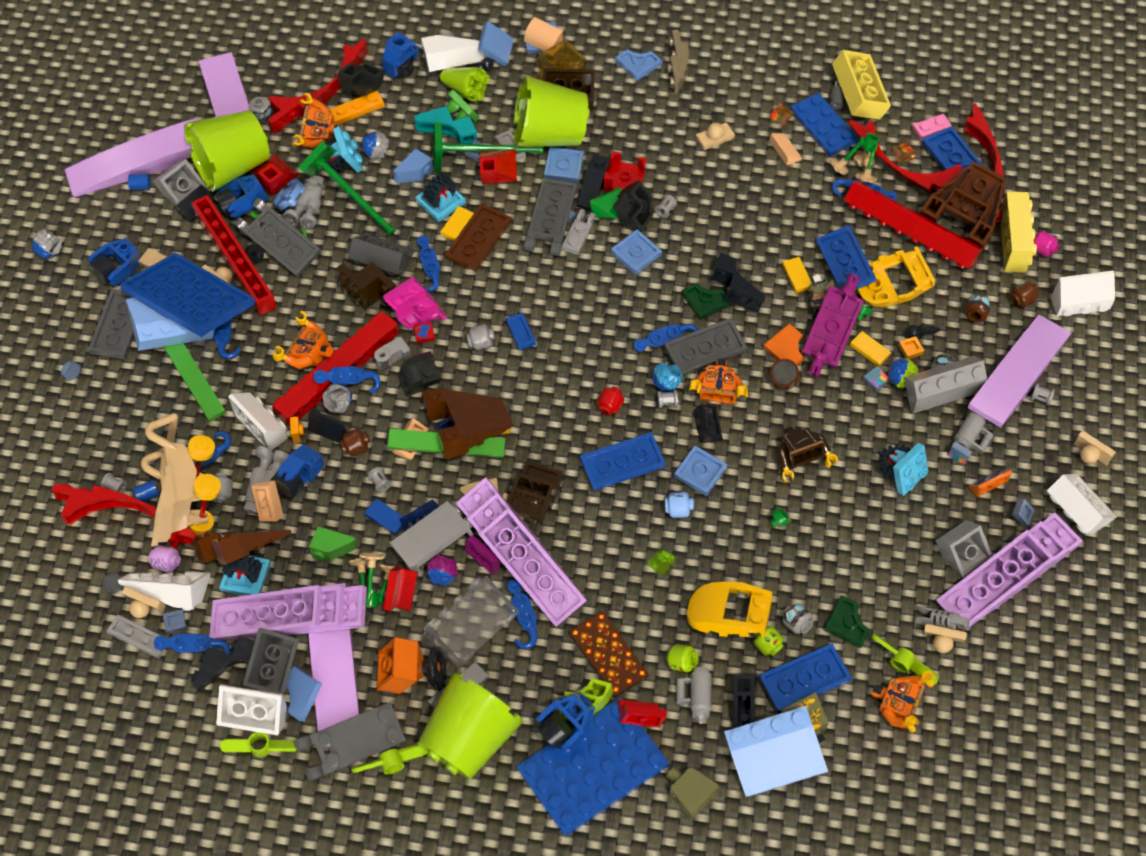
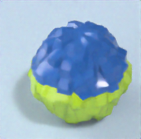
(900, 369)

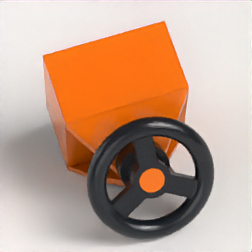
(403, 665)

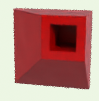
(498, 166)
(273, 174)

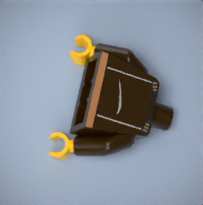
(802, 447)

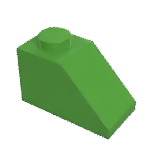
(330, 544)

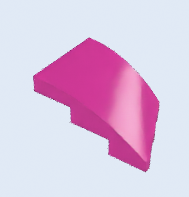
(413, 304)

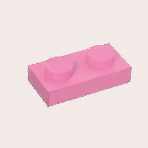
(931, 126)

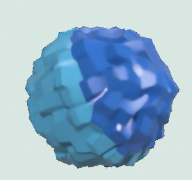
(667, 377)

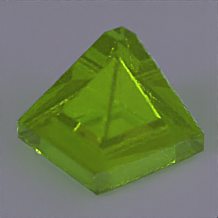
(661, 562)

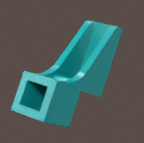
(461, 129)

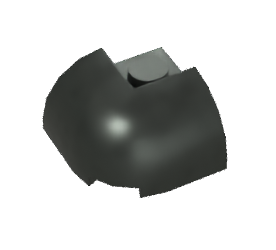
(360, 78)
(634, 206)
(418, 373)

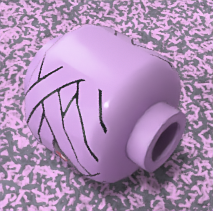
(164, 558)

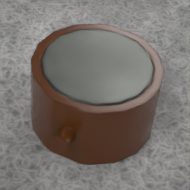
(784, 374)

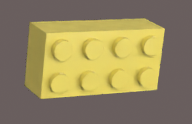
(861, 84)
(1017, 232)

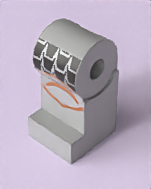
(391, 353)

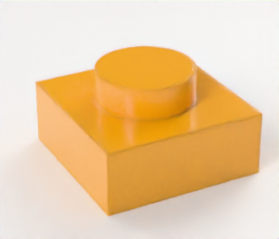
(911, 348)
(296, 429)

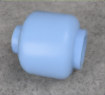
(679, 504)

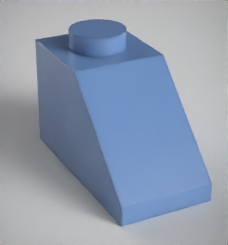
(413, 168)

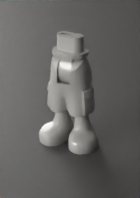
(307, 201)
(262, 474)

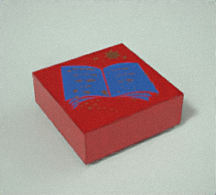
(424, 332)

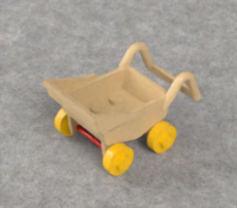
(180, 481)

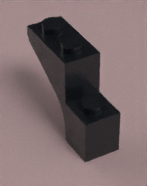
(738, 289)
(216, 662)

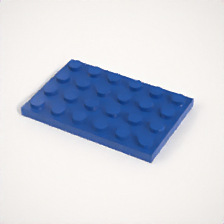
(187, 294)
(593, 771)

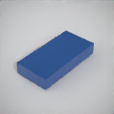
(520, 331)
(384, 517)

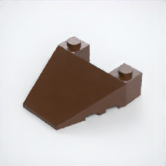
(970, 198)
(472, 418)
(233, 545)

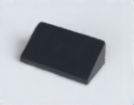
(185, 207)
(707, 423)
(326, 426)

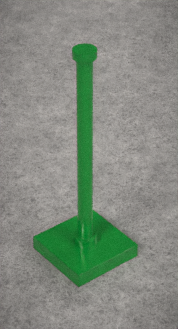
(440, 147)
(318, 160)

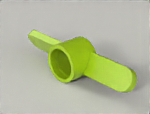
(905, 660)
(246, 745)
(392, 759)

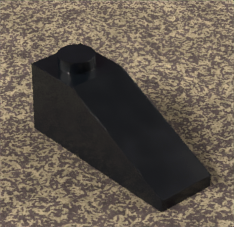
(594, 180)
(745, 698)

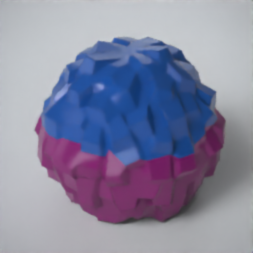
(442, 570)

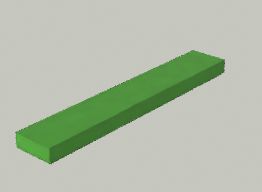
(195, 381)
(429, 442)

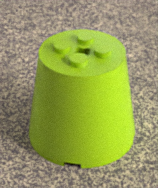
(549, 115)
(226, 147)
(467, 727)

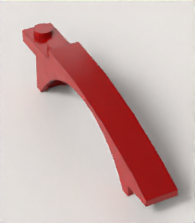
(290, 109)
(981, 132)
(925, 181)
(83, 502)

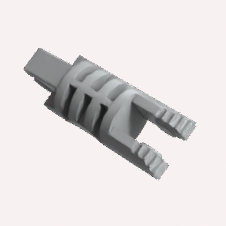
(942, 618)

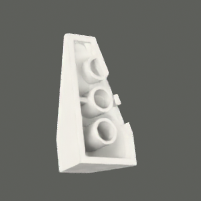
(449, 52)
(177, 591)

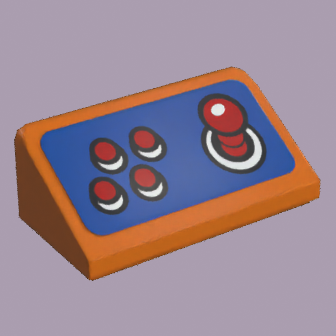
(990, 482)

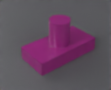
(482, 555)

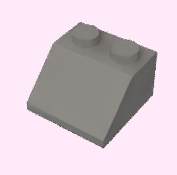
(178, 181)
(964, 548)

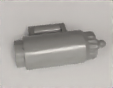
(970, 430)
(700, 693)

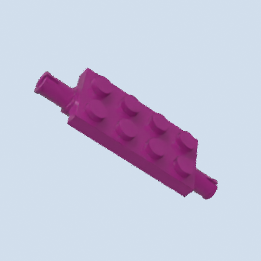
(833, 325)

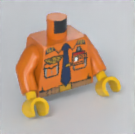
(316, 124)
(308, 346)
(719, 384)
(902, 699)

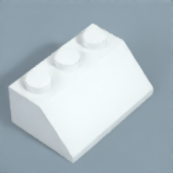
(1084, 293)
(258, 420)
(1080, 503)
(251, 710)

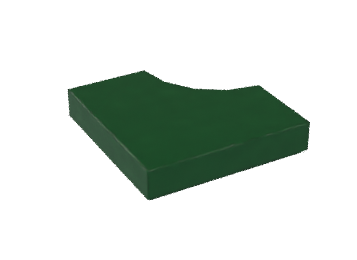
(704, 301)
(846, 623)

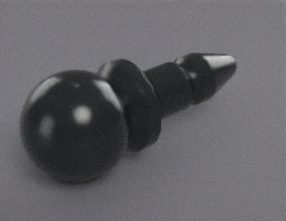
(486, 64)
(920, 331)

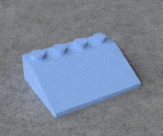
(157, 330)
(776, 751)

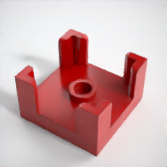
(622, 173)

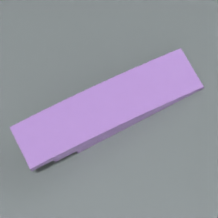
(224, 84)
(138, 156)
(1019, 371)
(521, 551)
(1011, 569)
(289, 612)
(335, 668)

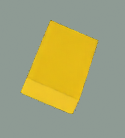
(456, 223)
(796, 274)
(870, 349)

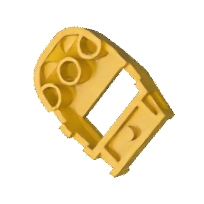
(882, 293)
(709, 604)

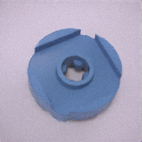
(289, 196)

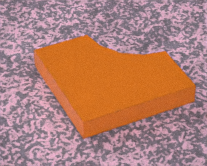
(785, 345)

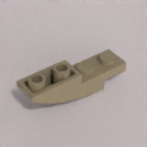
(678, 61)

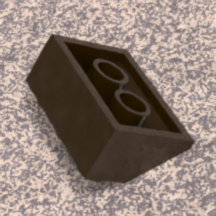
(575, 79)

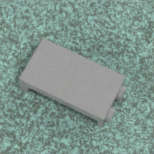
(430, 536)

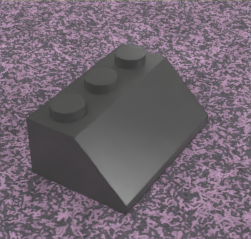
(382, 252)
(270, 662)

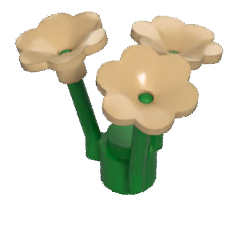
(862, 158)
(372, 598)

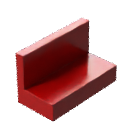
(400, 589)
(641, 713)

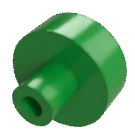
(864, 310)
(780, 517)

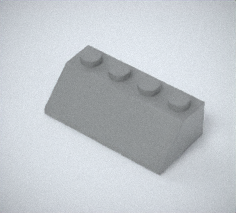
(945, 383)

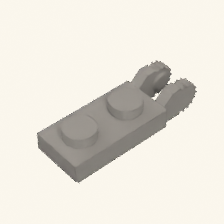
(578, 233)

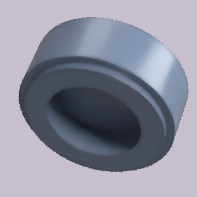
(70, 370)

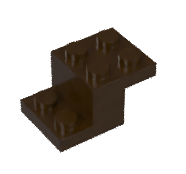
(366, 285)
(535, 490)

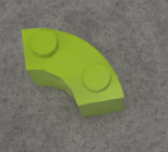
(597, 692)

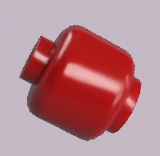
(610, 400)

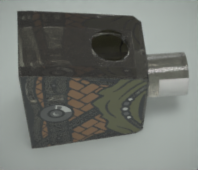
(816, 293)

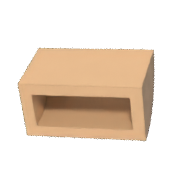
(542, 34)

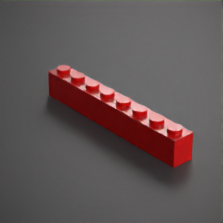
(913, 224)
(234, 255)
(353, 353)

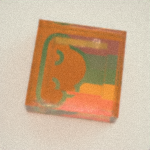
(781, 114)
(903, 152)

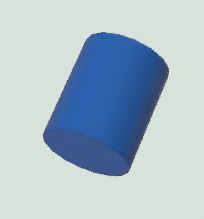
(139, 181)
(146, 491)

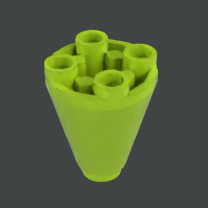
(467, 81)

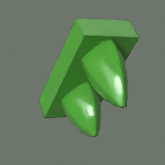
(456, 103)

